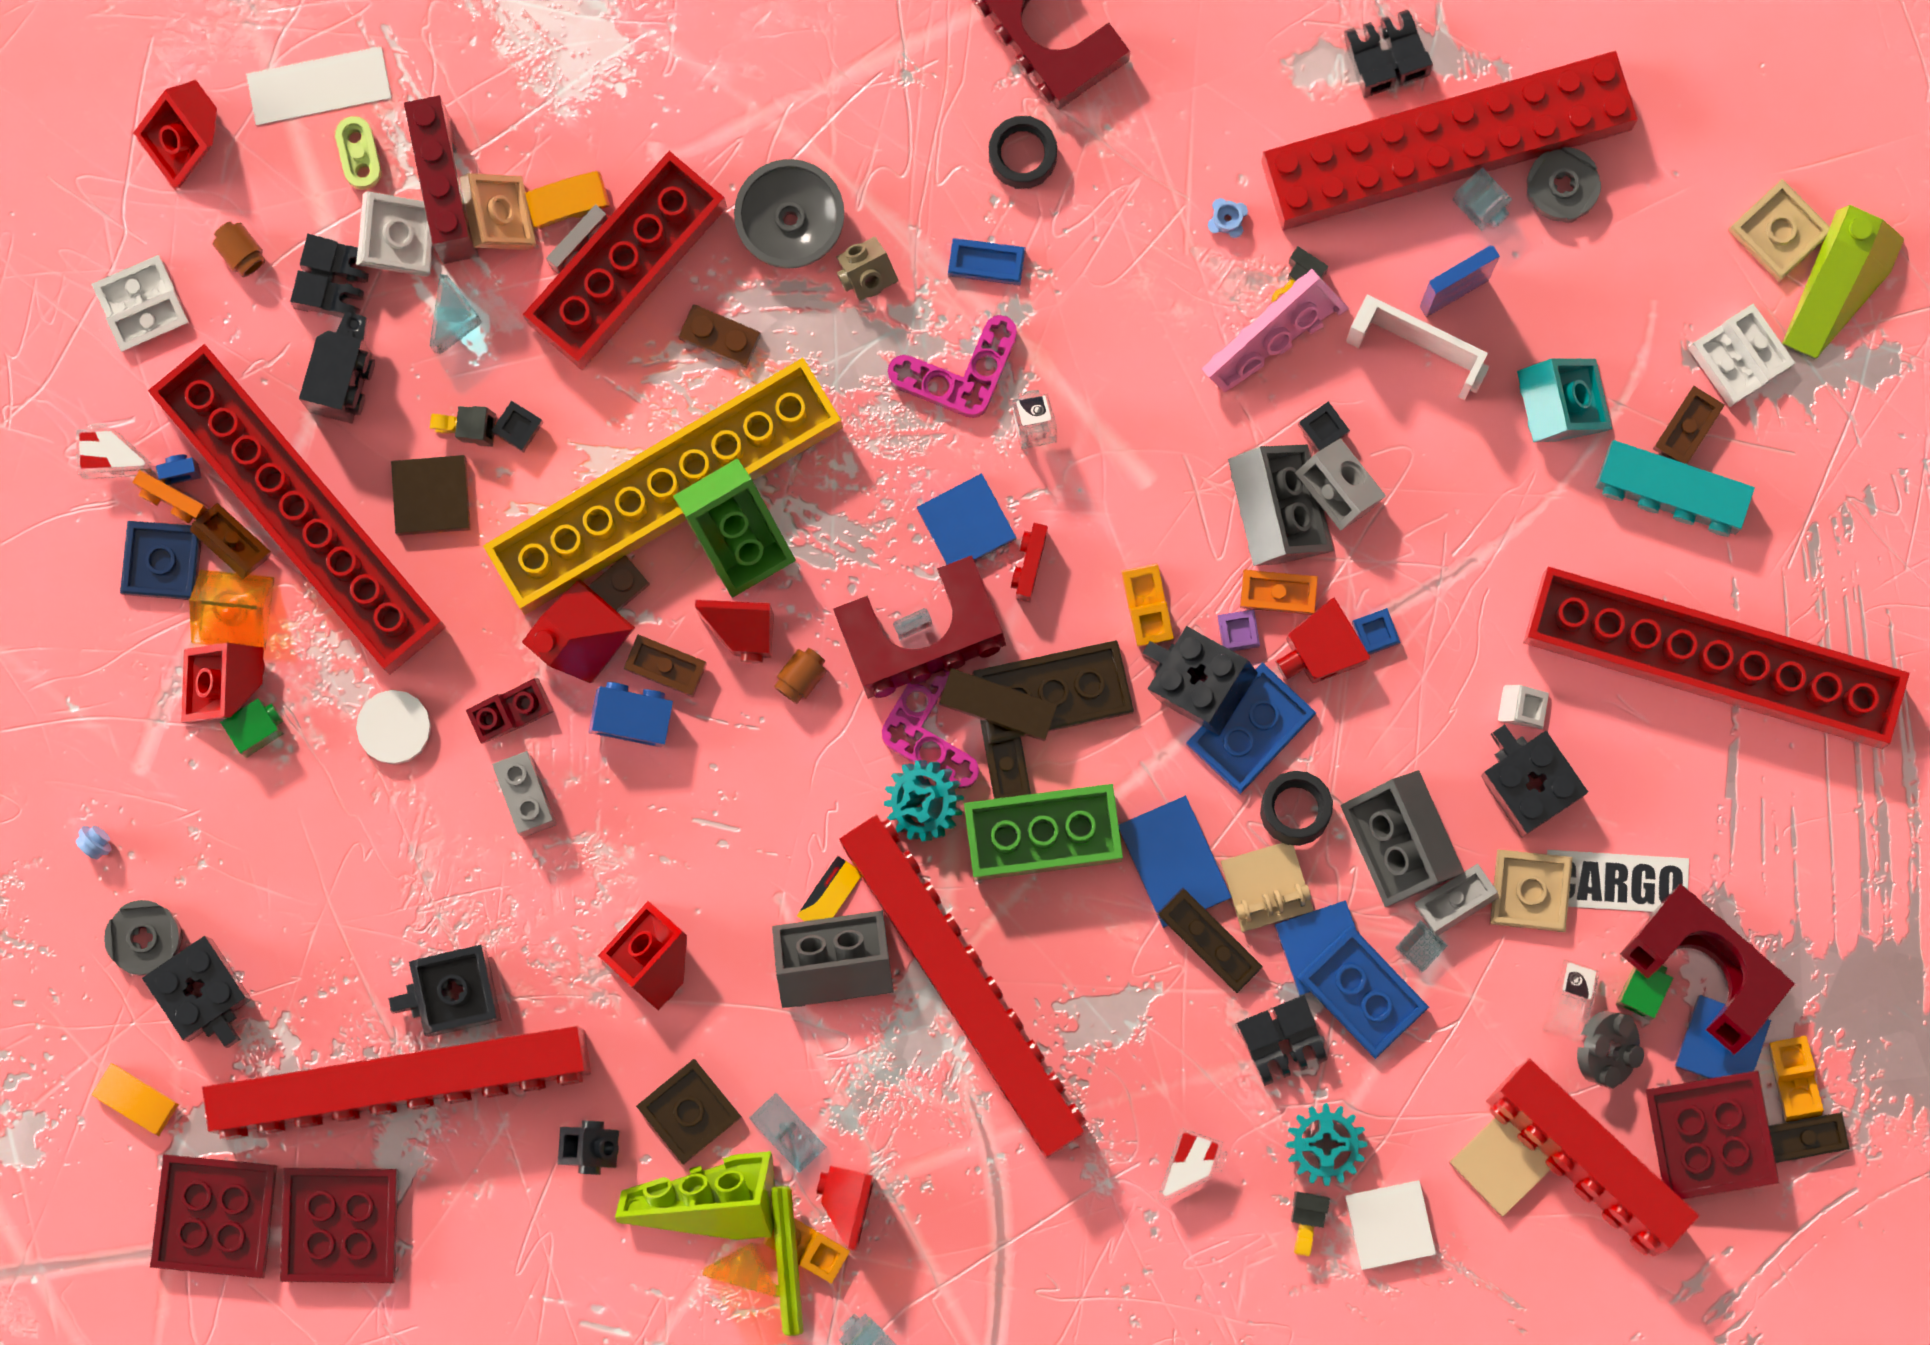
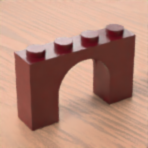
(1060, 72)
(433, 152)
(886, 666)
(1752, 980)

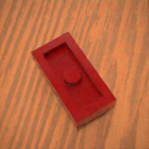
(1025, 577)

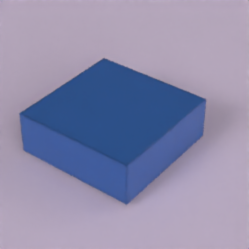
(1376, 631)

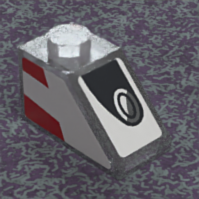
(1034, 419)
(107, 454)
(1572, 1001)
(1191, 1163)

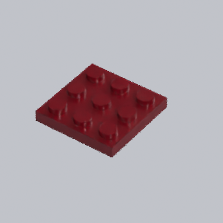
(1712, 1135)
(213, 1216)
(339, 1225)

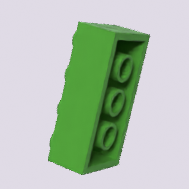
(1043, 832)

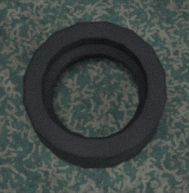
(1022, 124)
(1289, 835)

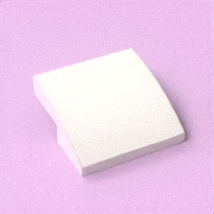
(140, 302)
(1741, 355)

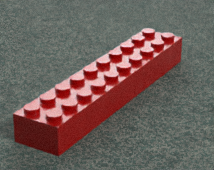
(1448, 140)
(297, 509)
(1716, 658)
(962, 986)
(395, 1081)

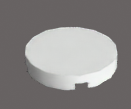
(393, 727)

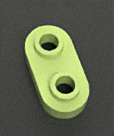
(359, 154)

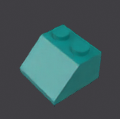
(1564, 399)

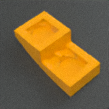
(566, 199)
(1147, 604)
(1795, 1078)
(135, 1099)
(815, 1251)

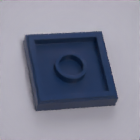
(160, 560)

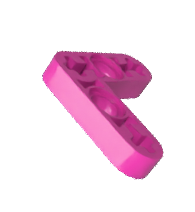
(959, 385)
(913, 724)

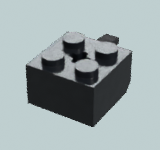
(338, 371)
(1189, 661)
(1536, 759)
(434, 977)
(220, 995)

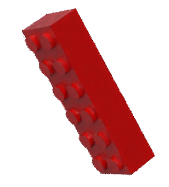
(625, 260)
(1591, 1159)

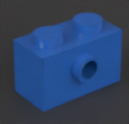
(630, 715)

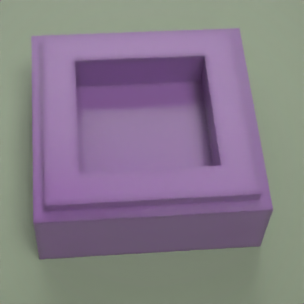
(1239, 630)

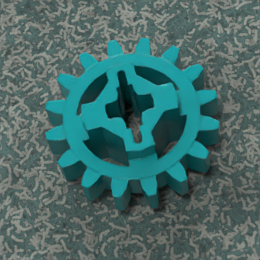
(935, 810)
(1326, 1126)

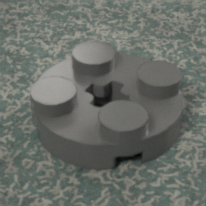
(1567, 205)
(127, 924)
(1625, 1054)

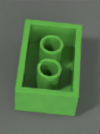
(734, 527)

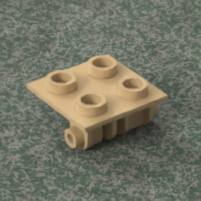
(1267, 886)

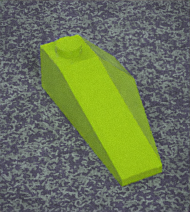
(1846, 273)
(712, 1202)

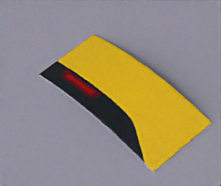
(830, 891)

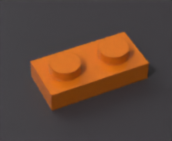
(156, 491)
(1278, 592)

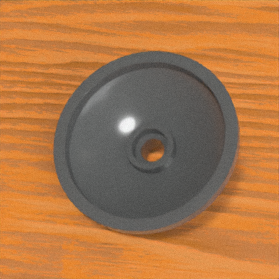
(782, 190)

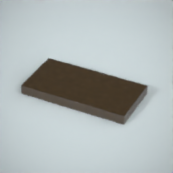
(1082, 682)

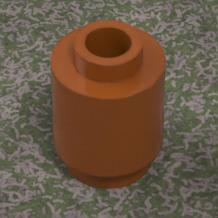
(238, 248)
(800, 675)

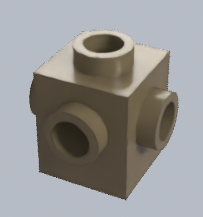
(866, 269)

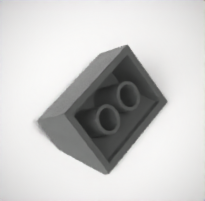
(1276, 507)
(1402, 838)
(832, 959)

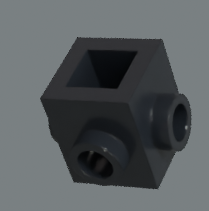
(588, 1147)

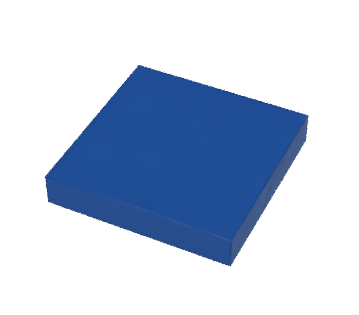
(966, 521)
(1309, 935)
(1706, 1055)

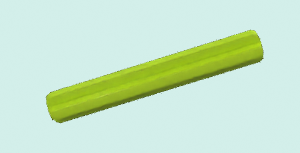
(787, 1260)

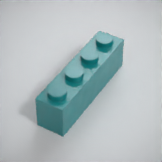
(1674, 488)

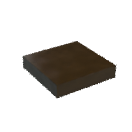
(430, 495)
(688, 1111)

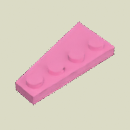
(1274, 329)

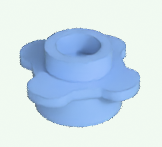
(1221, 209)

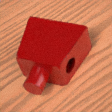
(1323, 646)

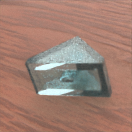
(452, 316)
(787, 1132)

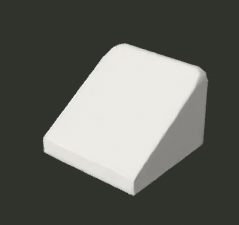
(1523, 706)

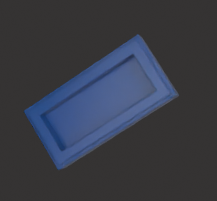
(986, 261)

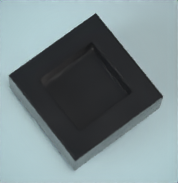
(517, 426)
(1323, 427)

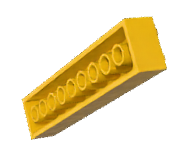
(637, 499)

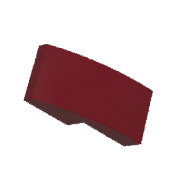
(509, 710)

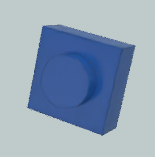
(178, 469)

